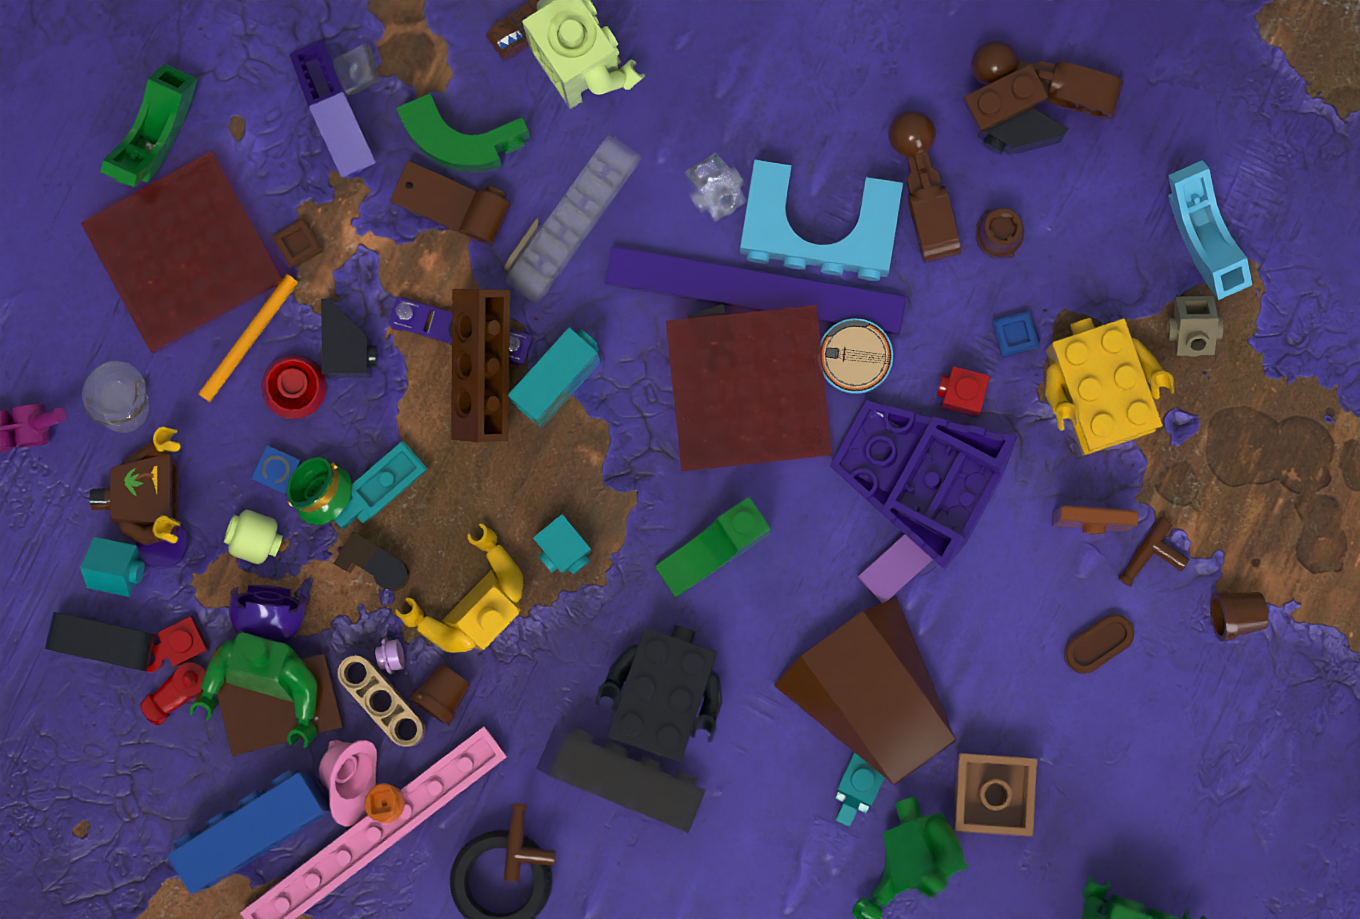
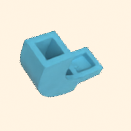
(1205, 233)

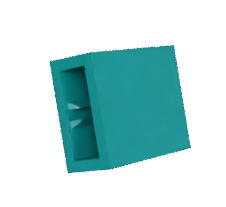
(556, 376)

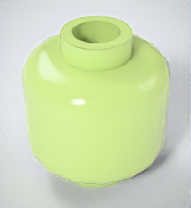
(252, 537)

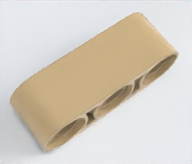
(367, 689)

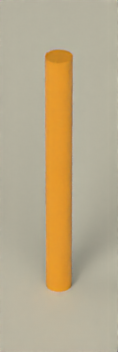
(248, 338)

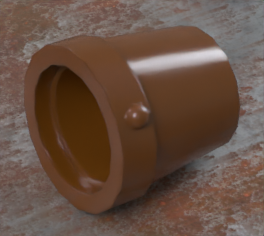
(999, 233)
(1238, 614)
(441, 694)

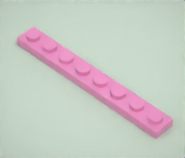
(371, 838)

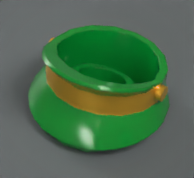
(319, 490)

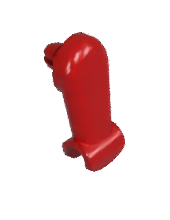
(175, 692)

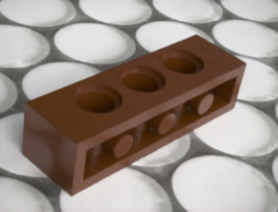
(480, 365)

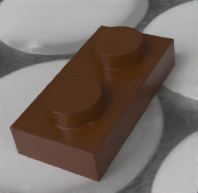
(1005, 98)

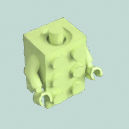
(576, 50)

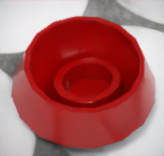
(283, 385)

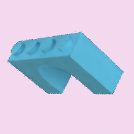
(863, 251)

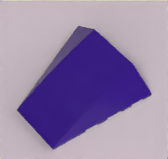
(924, 473)

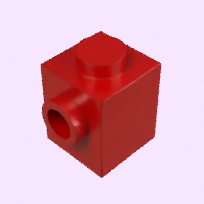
(963, 391)

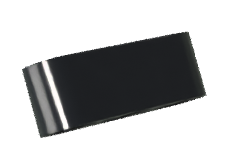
(100, 641)

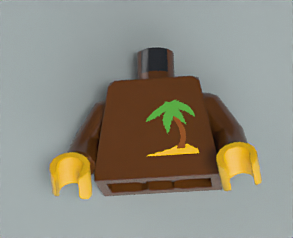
(144, 492)

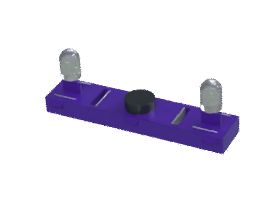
(414, 316)

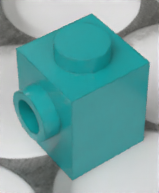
(562, 547)
(112, 567)

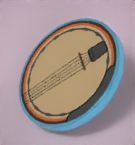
(856, 356)

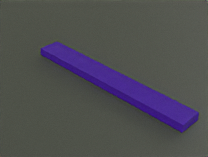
(750, 288)

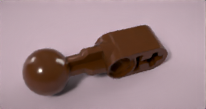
(1064, 82)
(912, 136)

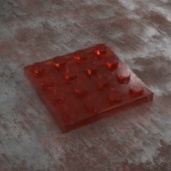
(182, 252)
(748, 387)

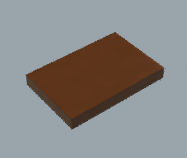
(263, 721)

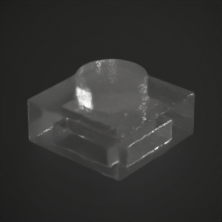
(356, 69)

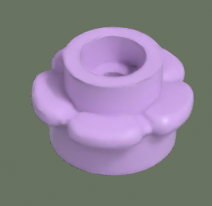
(390, 655)

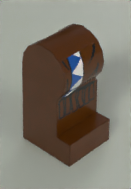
(509, 34)

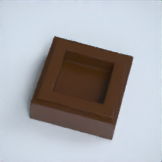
(297, 243)

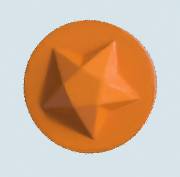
(384, 803)

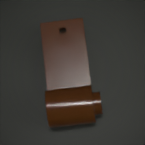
(451, 204)

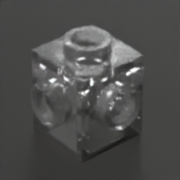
(715, 187)

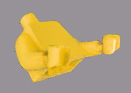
(482, 611)

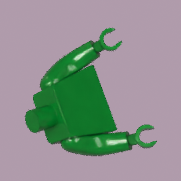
(263, 668)
(917, 856)

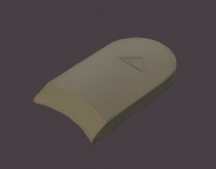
(521, 247)

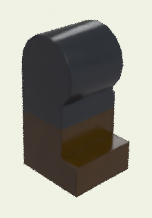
(387, 569)

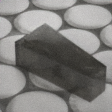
(621, 779)

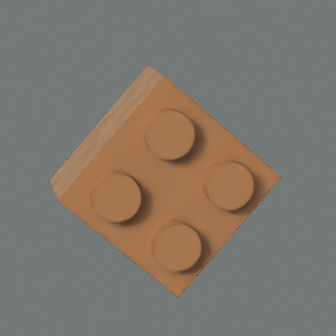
(994, 794)

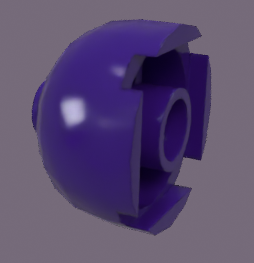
(267, 612)

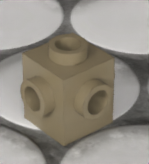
(1194, 326)

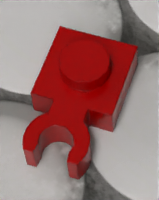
(178, 644)

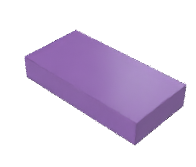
(894, 569)

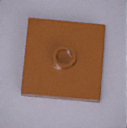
(1095, 520)

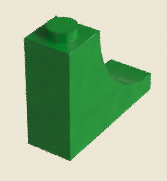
(714, 547)

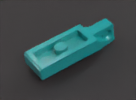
(381, 485)
(857, 789)

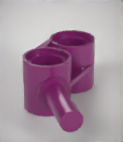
(27, 426)

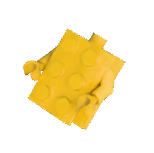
(1102, 385)

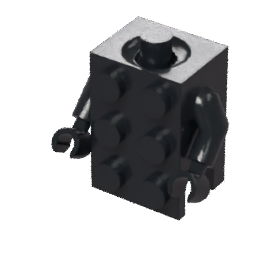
(663, 692)

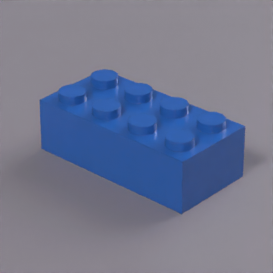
(250, 832)

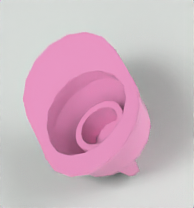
(348, 775)

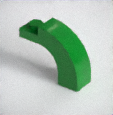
(155, 127)
(455, 149)

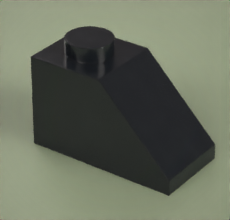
(1023, 133)
(345, 346)

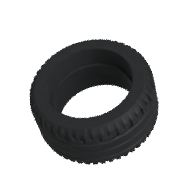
(460, 879)

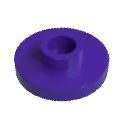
(164, 554)

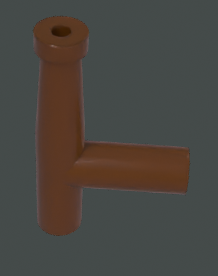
(1153, 545)
(517, 853)

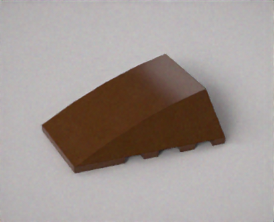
(873, 692)

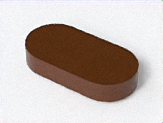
(1099, 644)

